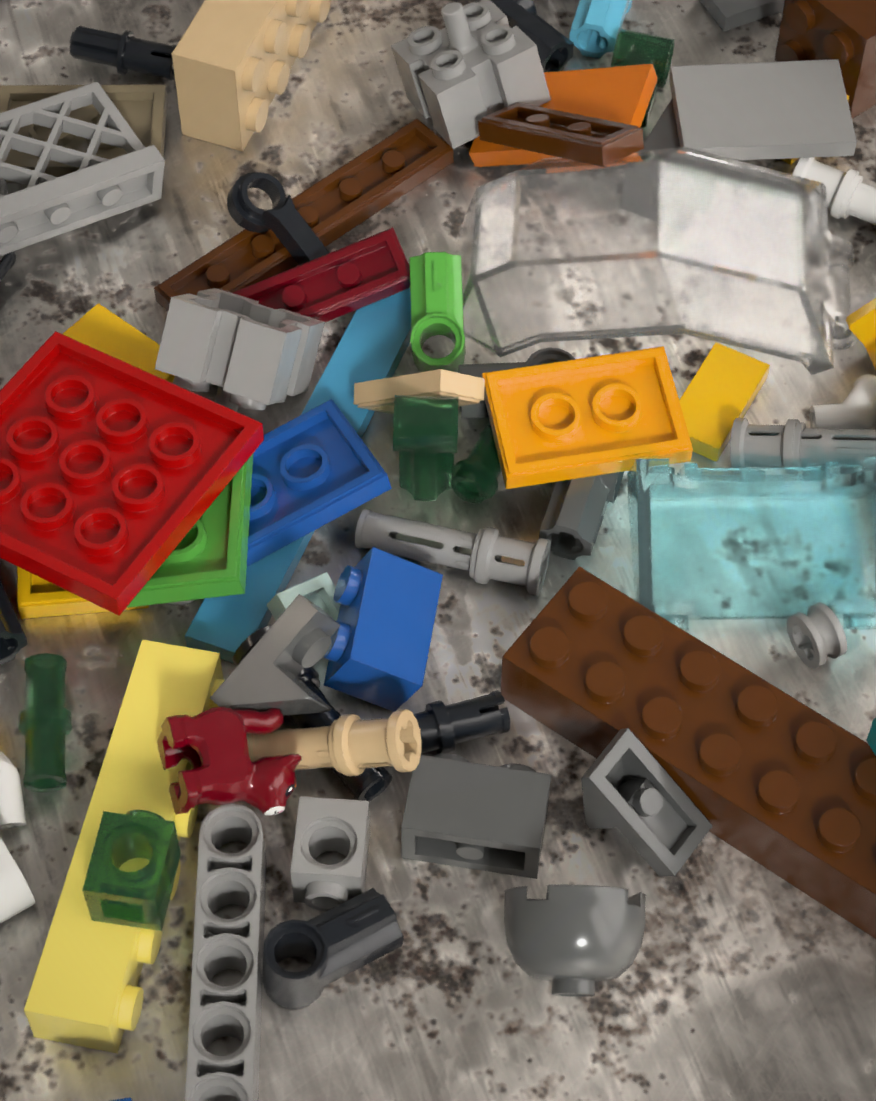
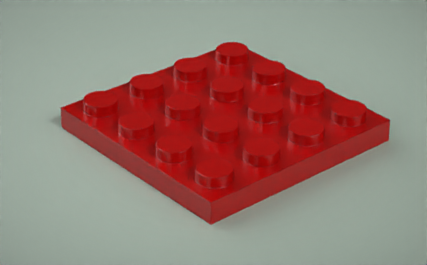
(107, 469)

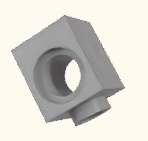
(326, 827)

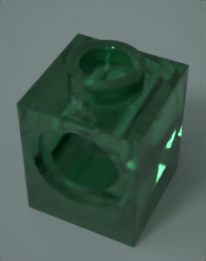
(138, 896)

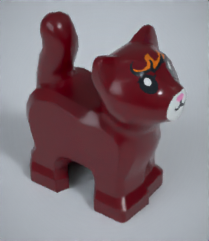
(221, 761)

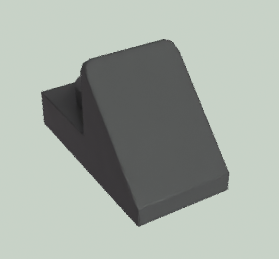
(271, 668)
(644, 803)

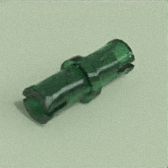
(45, 723)

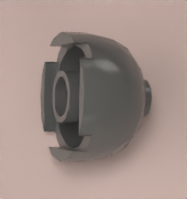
(574, 934)

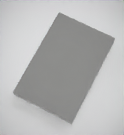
(763, 109)

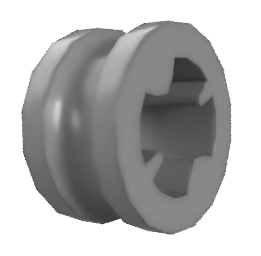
(816, 635)

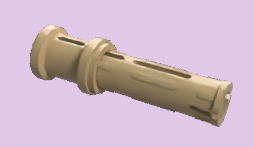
(347, 744)

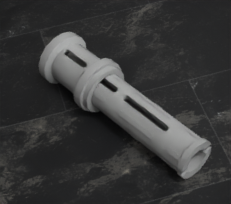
(797, 445)
(484, 563)

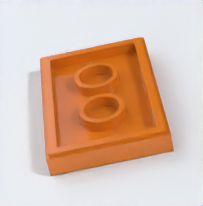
(601, 93)

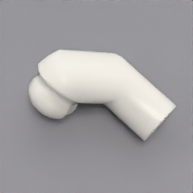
(855, 412)

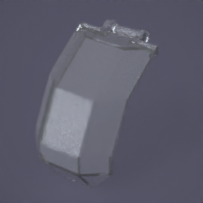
(656, 251)

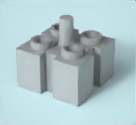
(469, 69)
(240, 346)

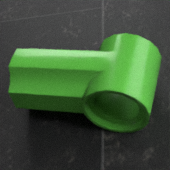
(437, 308)

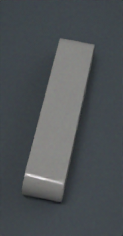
(227, 945)

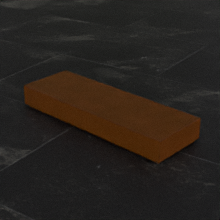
(561, 134)

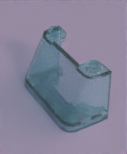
(754, 541)

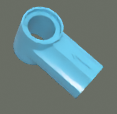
(598, 25)

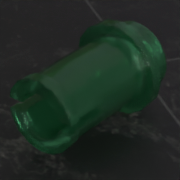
(477, 474)

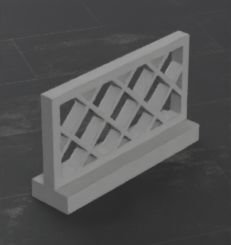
(82, 197)

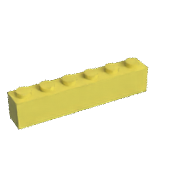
(91, 968)

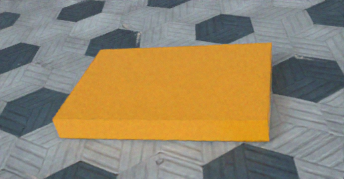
(585, 417)

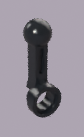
(281, 219)

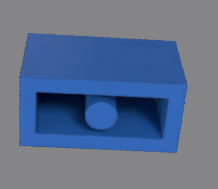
(383, 629)

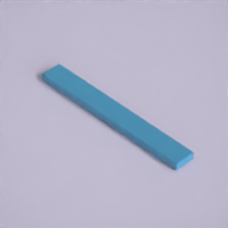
(366, 352)

